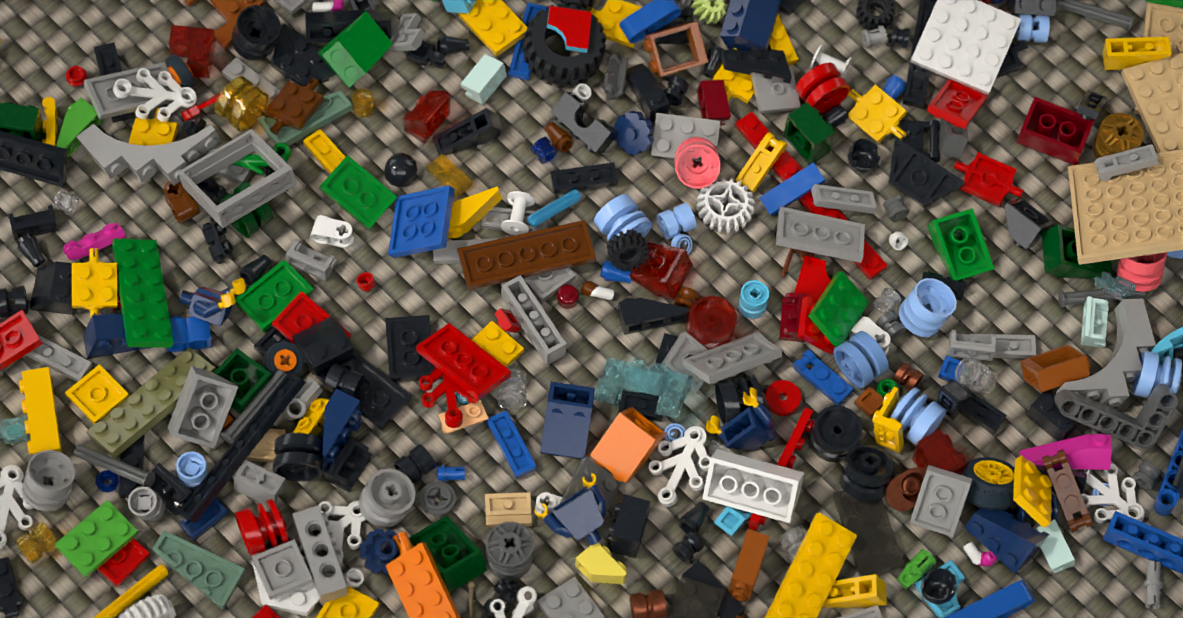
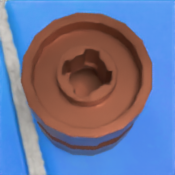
(648, 605)

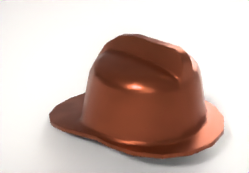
(905, 488)

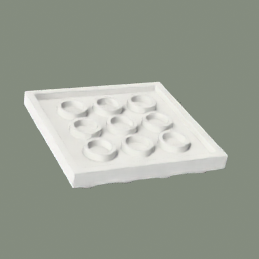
(966, 42)

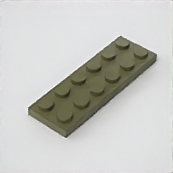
(146, 405)

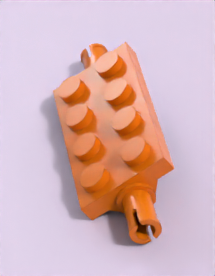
(420, 581)

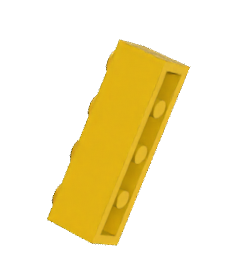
(41, 411)

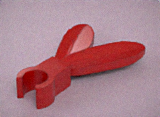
(194, 110)

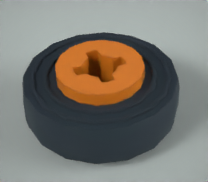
(180, 71)
(288, 350)

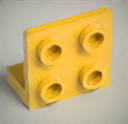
(888, 430)

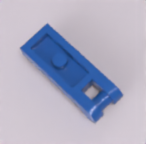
(822, 378)

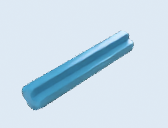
(554, 208)

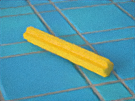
(134, 593)

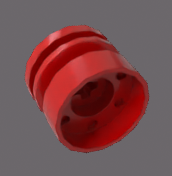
(261, 527)

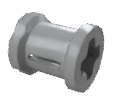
(874, 36)

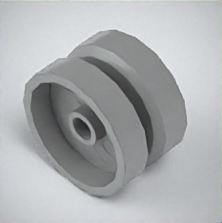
(386, 498)

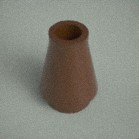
(560, 138)

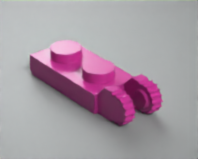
(99, 240)

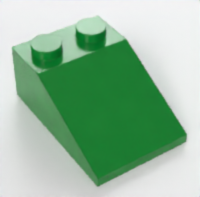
(355, 49)
(960, 245)

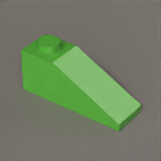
(77, 119)

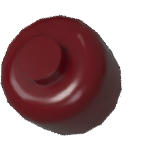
(567, 296)

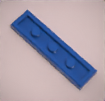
(518, 67)

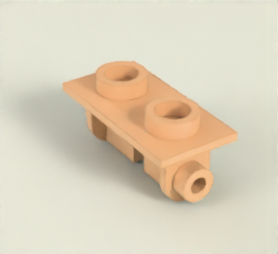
(472, 414)

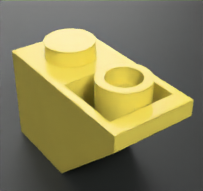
(599, 566)

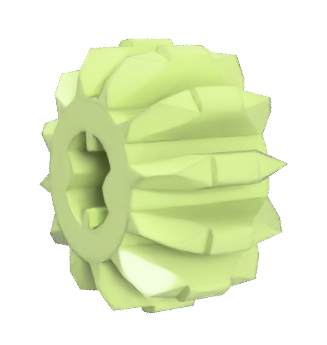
(709, 10)

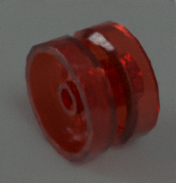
(712, 321)

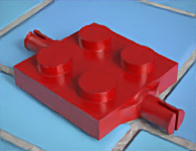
(988, 179)

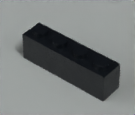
(327, 25)

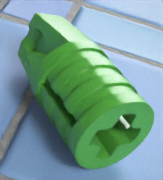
(912, 573)

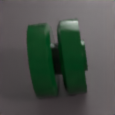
(249, 223)

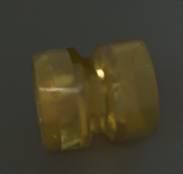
(29, 546)

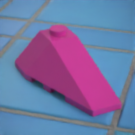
(1082, 452)

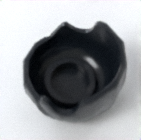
(863, 155)
(400, 169)
(938, 586)

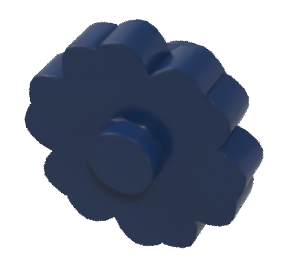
(634, 132)
(379, 550)

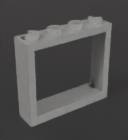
(251, 197)

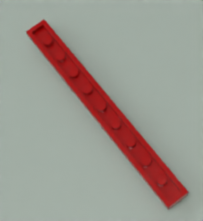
(785, 167)

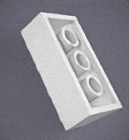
(753, 485)

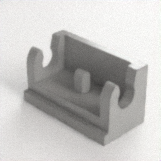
(310, 260)
(971, 346)
(258, 483)

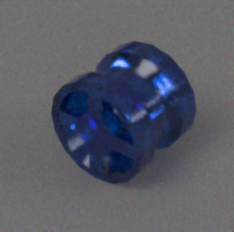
(544, 150)

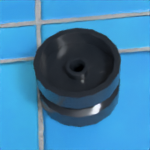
(835, 433)
(298, 457)
(866, 472)

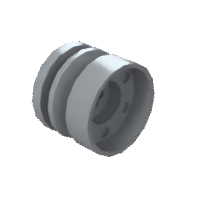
(48, 480)

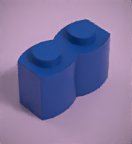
(189, 333)

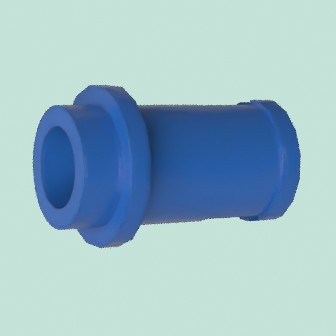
(450, 473)

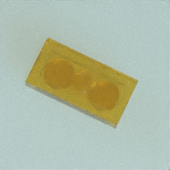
(448, 174)

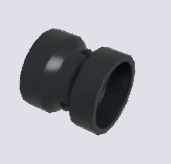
(676, 88)
(688, 547)

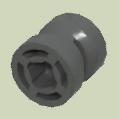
(891, 325)

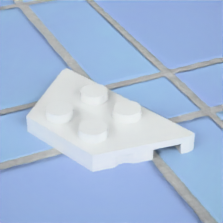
(298, 601)

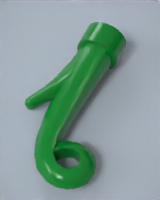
(251, 161)

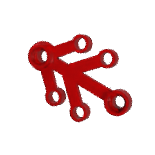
(453, 416)

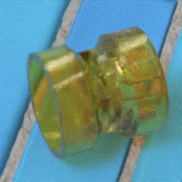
(364, 98)

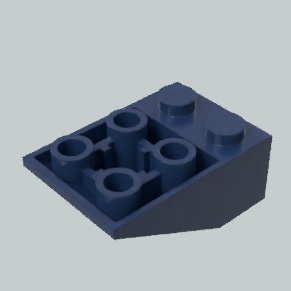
(567, 420)
(340, 421)

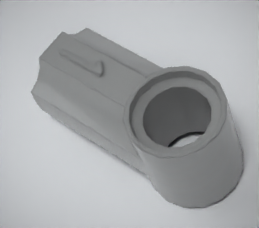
(303, 399)

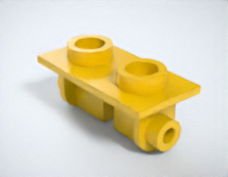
(314, 414)

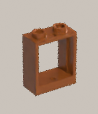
(695, 42)
(1055, 368)
(748, 565)

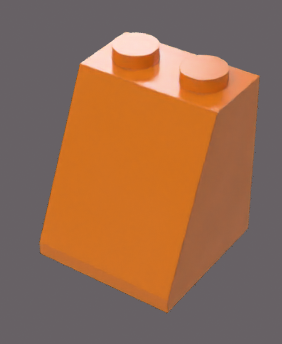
(627, 444)

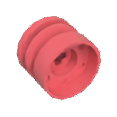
(698, 174)
(1143, 270)

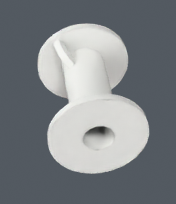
(820, 58)
(520, 201)

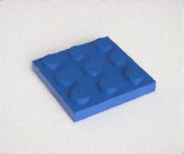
(421, 221)

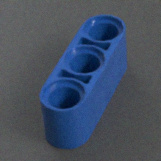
(649, 19)

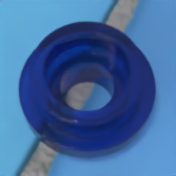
(105, 475)

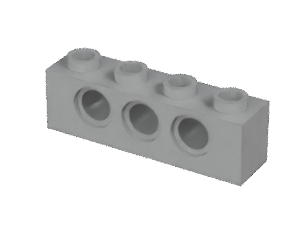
(533, 320)
(327, 587)

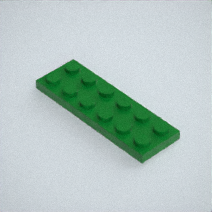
(142, 293)

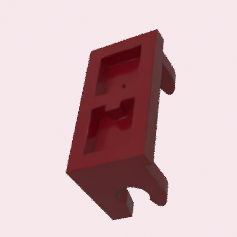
(713, 101)
(790, 316)

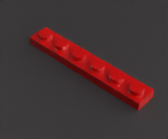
(787, 458)

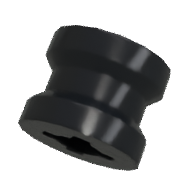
(900, 37)

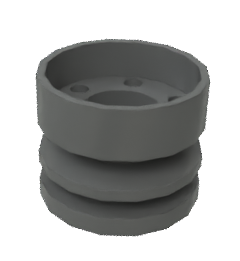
(509, 561)

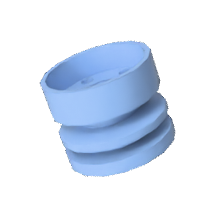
(621, 215)
(927, 307)
(1155, 374)
(920, 419)

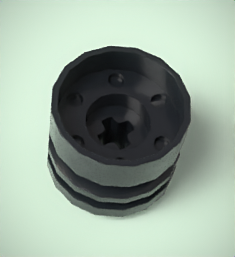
(262, 26)
(730, 398)

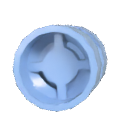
(1025, 28)
(677, 220)
(191, 469)

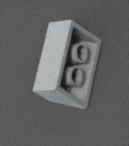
(202, 407)

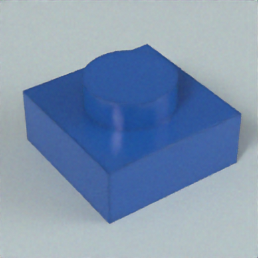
(948, 369)

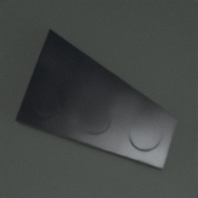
(764, 62)

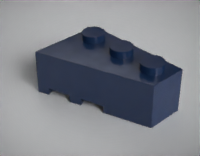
(106, 336)
(1006, 537)

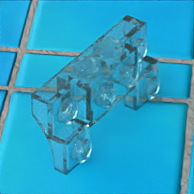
(638, 377)

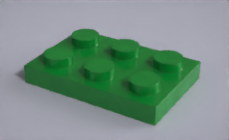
(357, 192)
(272, 294)
(838, 309)

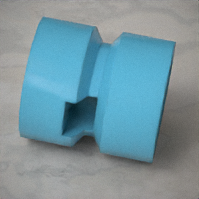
(753, 299)

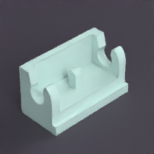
(484, 79)
(1094, 322)
(1056, 549)

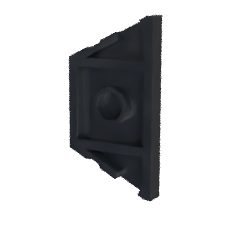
(299, 59)
(920, 176)

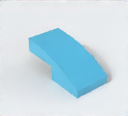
(1168, 343)
(732, 520)

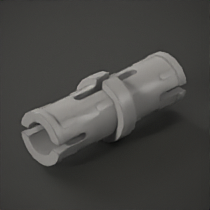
(1153, 585)

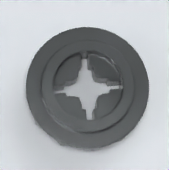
(430, 491)

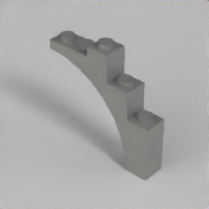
(145, 161)
(1133, 337)

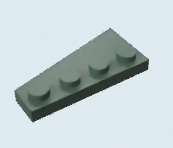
(331, 109)
(204, 570)

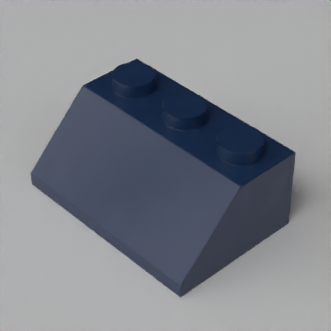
(749, 24)

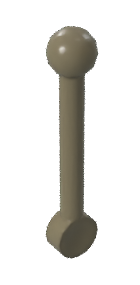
(471, 585)

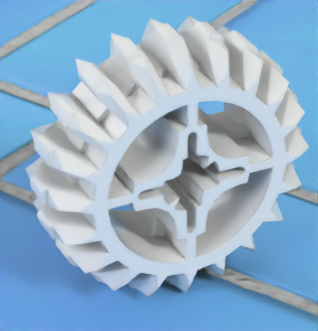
(710, 198)
(151, 607)

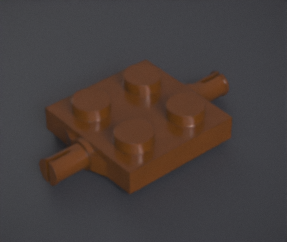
(294, 105)

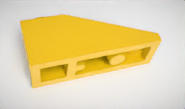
(1130, 52)
(471, 210)
(857, 593)

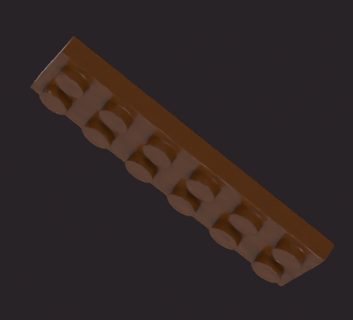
(526, 255)

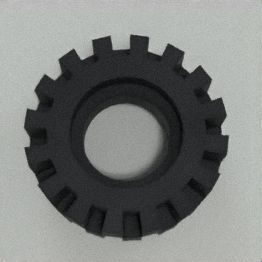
(874, 21)
(623, 242)

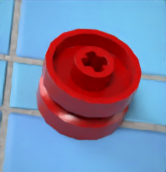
(823, 87)

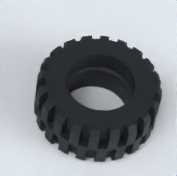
(558, 68)

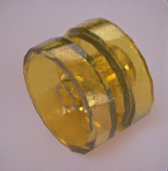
(241, 103)

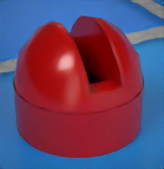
(368, 278)

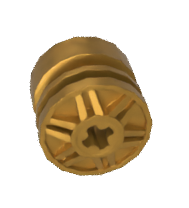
(1117, 134)

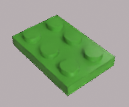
(96, 539)

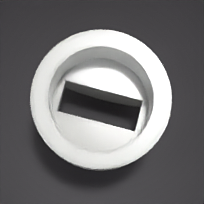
(582, 91)
(903, 240)
(355, 575)

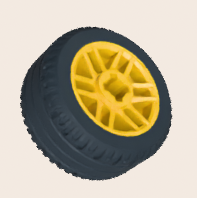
(991, 483)

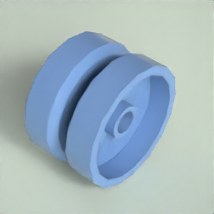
(861, 359)

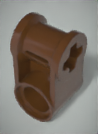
(181, 203)

